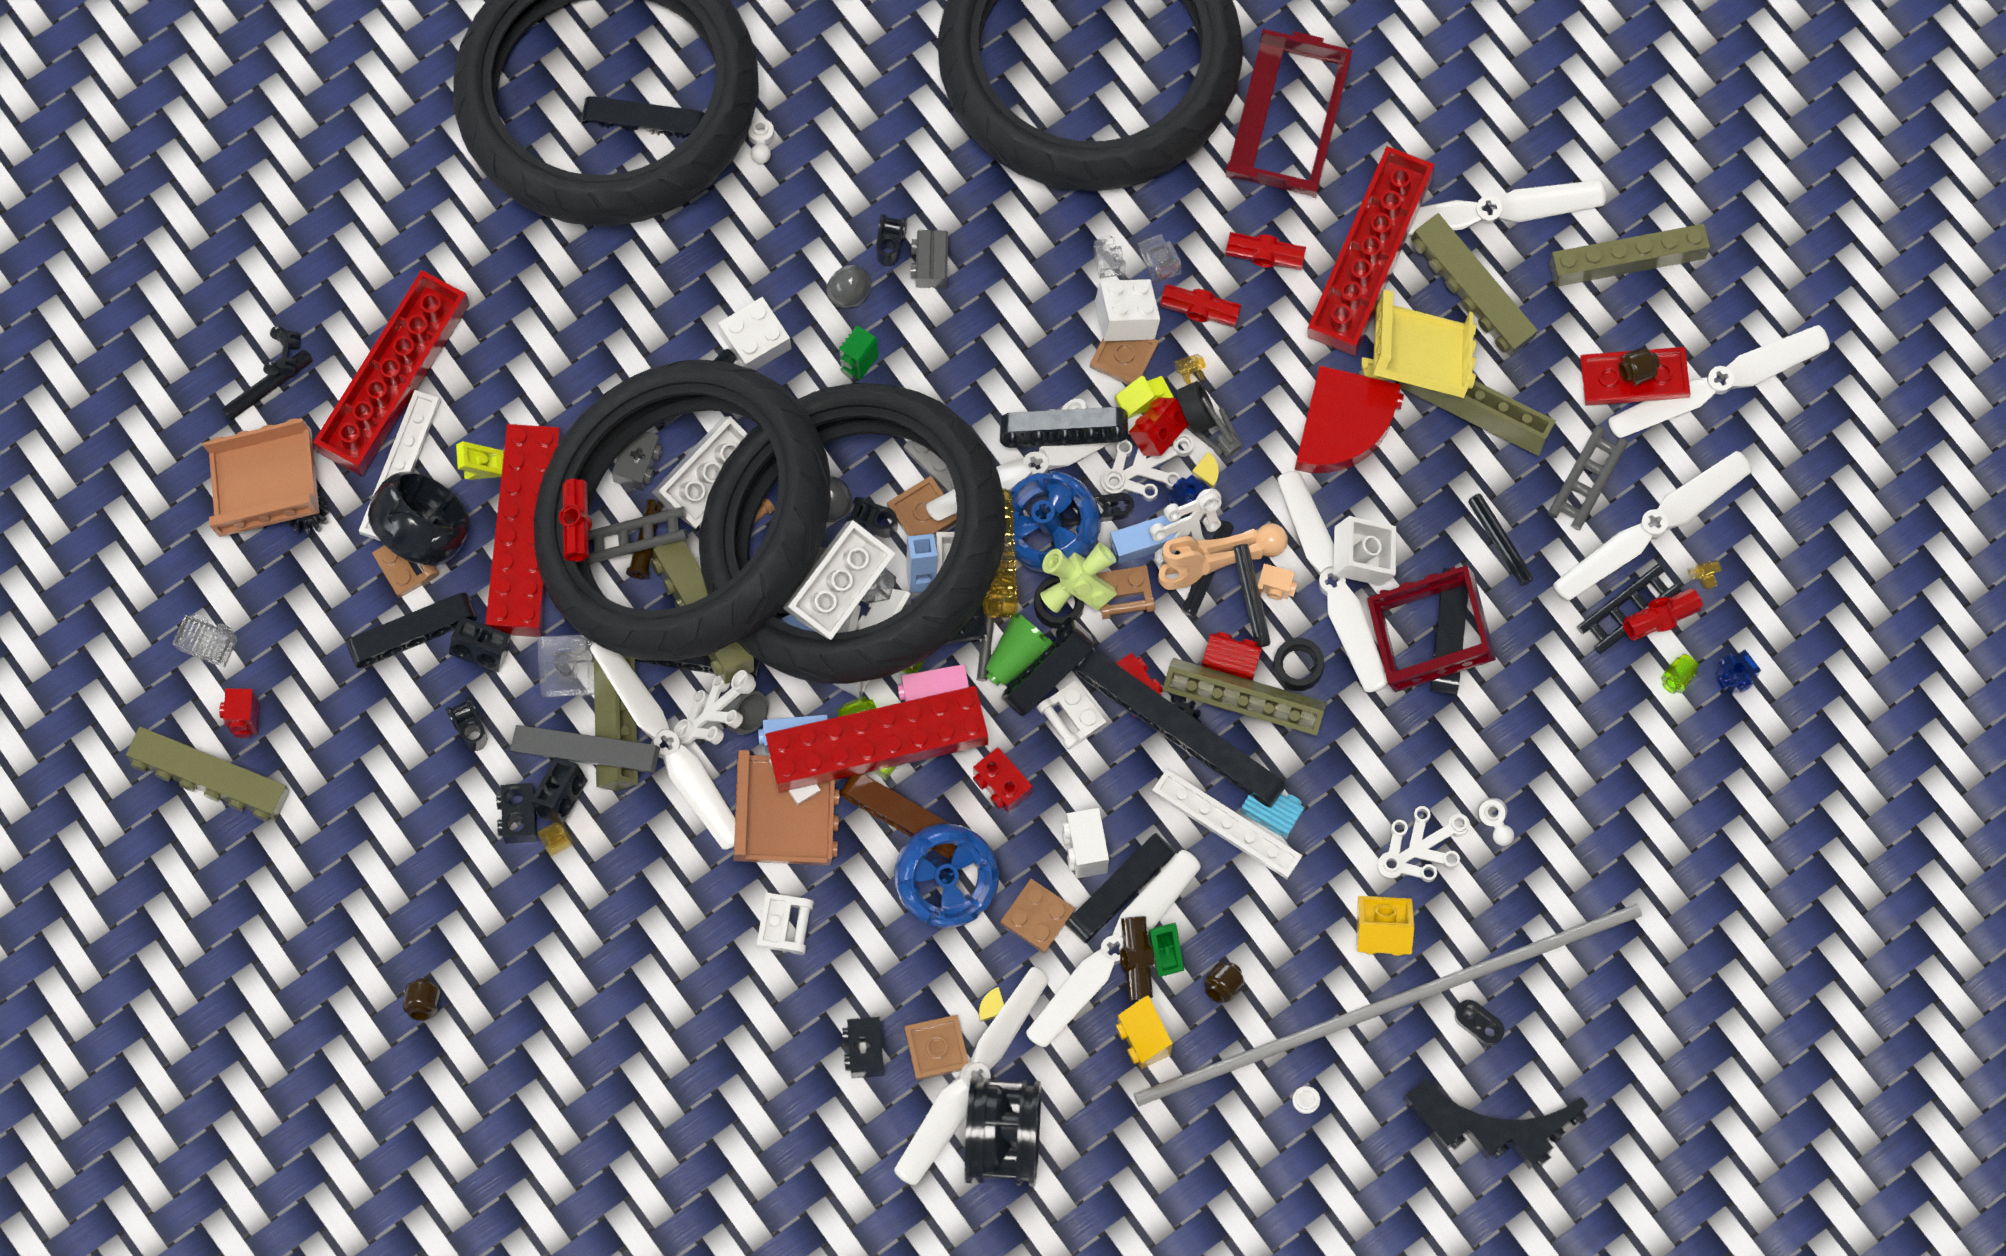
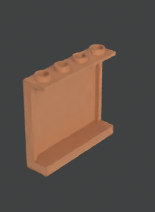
(262, 477)
(773, 826)

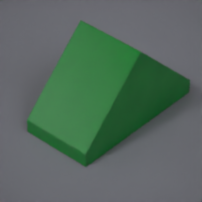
(1166, 949)

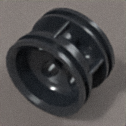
(1002, 1131)

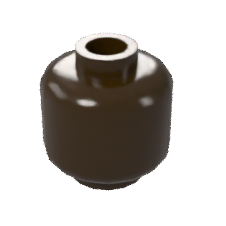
(1639, 366)
(1223, 982)
(421, 999)

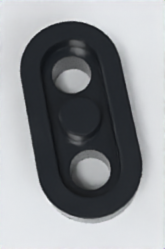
(1479, 1023)

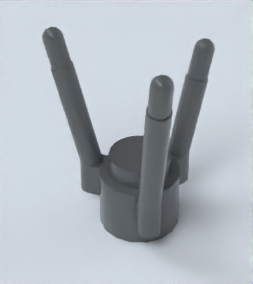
(1228, 441)

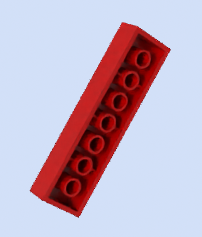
(1370, 251)
(391, 373)
(516, 586)
(877, 739)

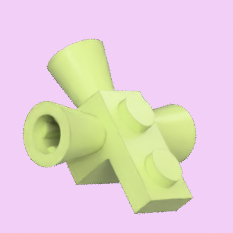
(1078, 578)

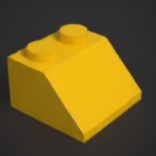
(1384, 925)
(1144, 1033)

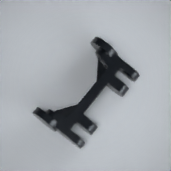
(288, 340)

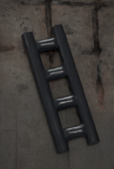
(1611, 608)

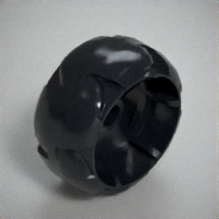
(418, 519)

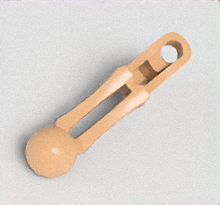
(1206, 556)

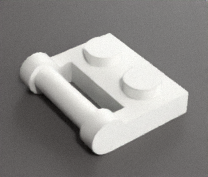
(1079, 711)
(776, 921)

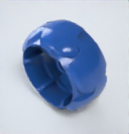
(1060, 490)
(956, 908)

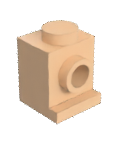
(1277, 582)

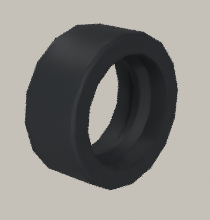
(1194, 409)
(1047, 619)
(1292, 683)

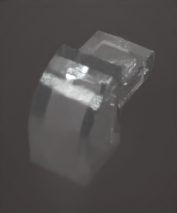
(1160, 258)

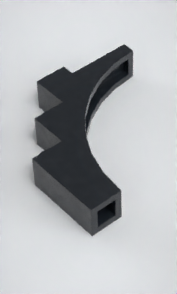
(1490, 1135)

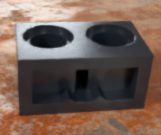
(479, 644)
(559, 790)
(522, 813)

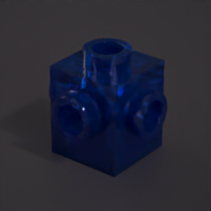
(1186, 491)
(1737, 672)

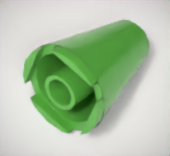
(1016, 650)

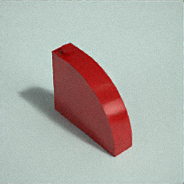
(1345, 420)

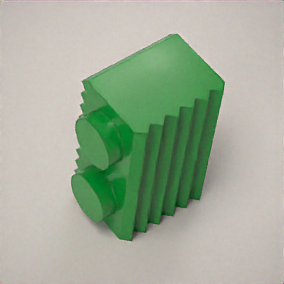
(858, 353)

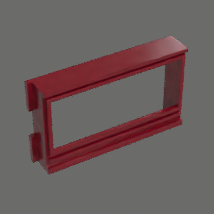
(1258, 101)

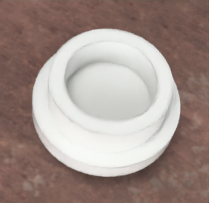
(1306, 1100)

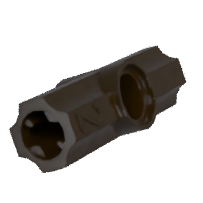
(1136, 957)

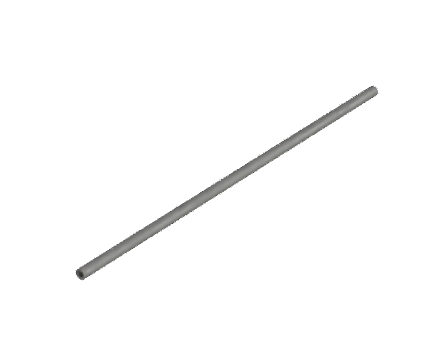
(1387, 1005)

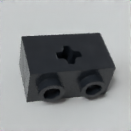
(868, 1032)

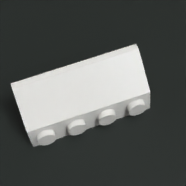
(695, 474)
(839, 580)
(879, 612)

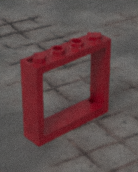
(1443, 665)

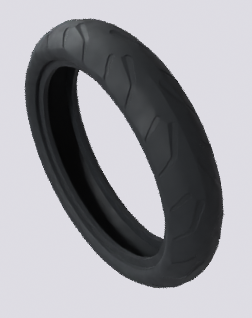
(1090, 164)
(610, 197)
(770, 574)
(939, 609)

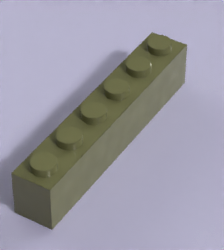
(1629, 255)
(1473, 285)
(1494, 413)
(685, 582)
(1244, 696)
(612, 722)
(208, 774)

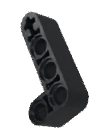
(1050, 667)

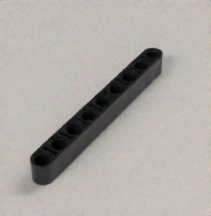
(1181, 728)

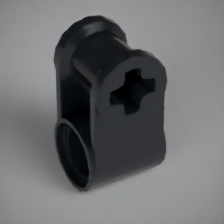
(890, 235)
(870, 514)
(465, 721)

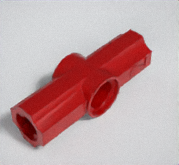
(1265, 251)
(1200, 305)
(575, 507)
(1662, 614)

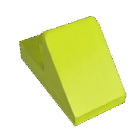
(1140, 394)
(479, 461)

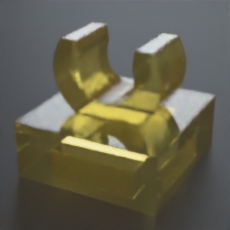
(1189, 365)
(1705, 573)
(555, 838)

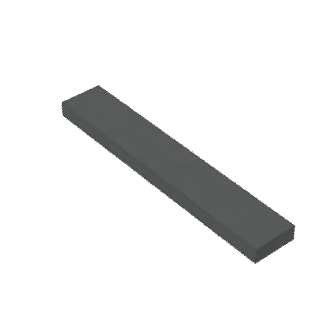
(585, 749)

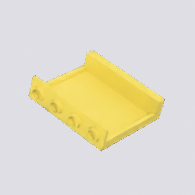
(1423, 348)

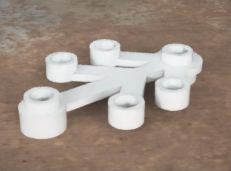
(1144, 468)
(1206, 503)
(690, 728)
(1420, 848)

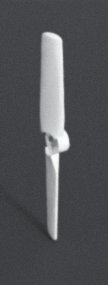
(1517, 205)
(1742, 372)
(1012, 472)
(1674, 511)
(1342, 603)
(681, 764)
(1096, 969)
(952, 1102)

